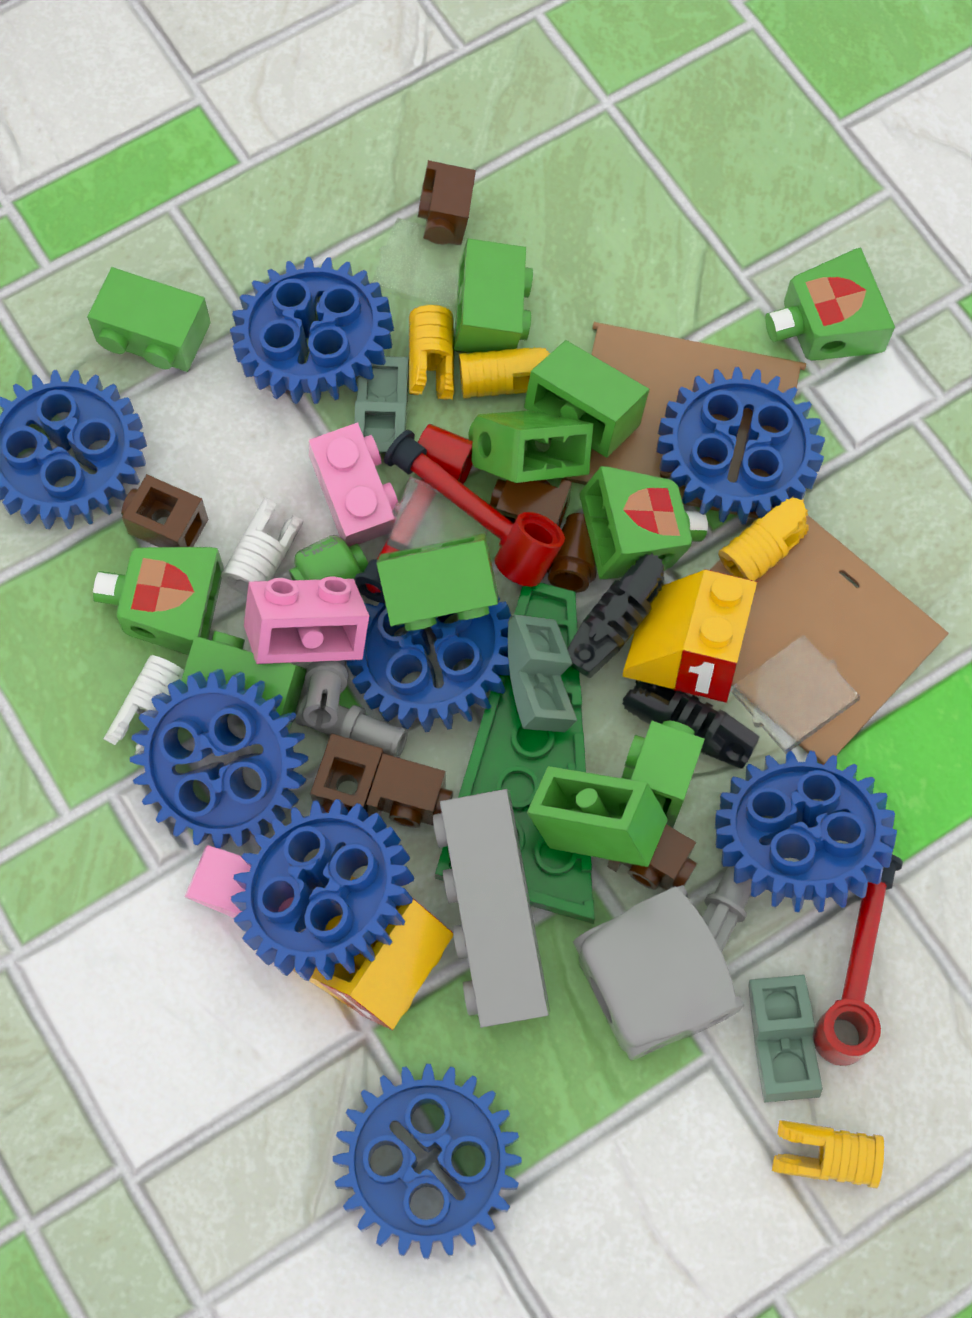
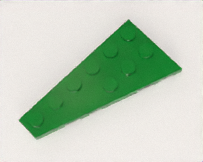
(517, 760)

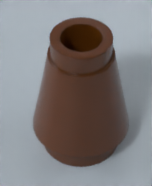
(575, 562)

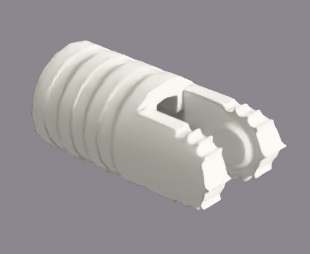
(257, 553)
(151, 681)

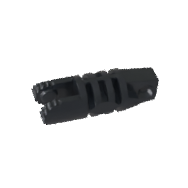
(616, 615)
(723, 735)

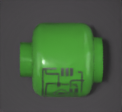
(328, 559)

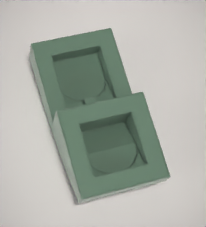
(383, 402)
(535, 664)
(784, 1038)

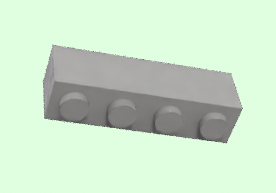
(493, 908)

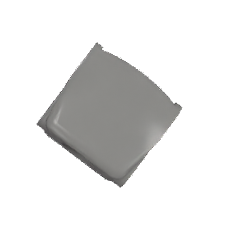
(657, 973)

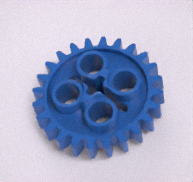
(273, 322)
(92, 417)
(693, 433)
(392, 658)
(204, 711)
(805, 831)
(322, 890)
(389, 1197)

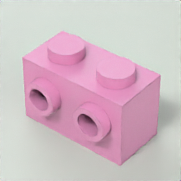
(351, 484)
(305, 620)

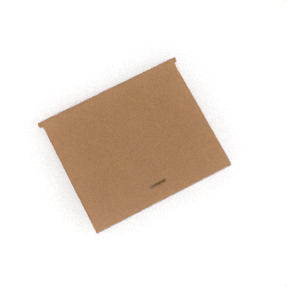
(664, 367)
(866, 629)

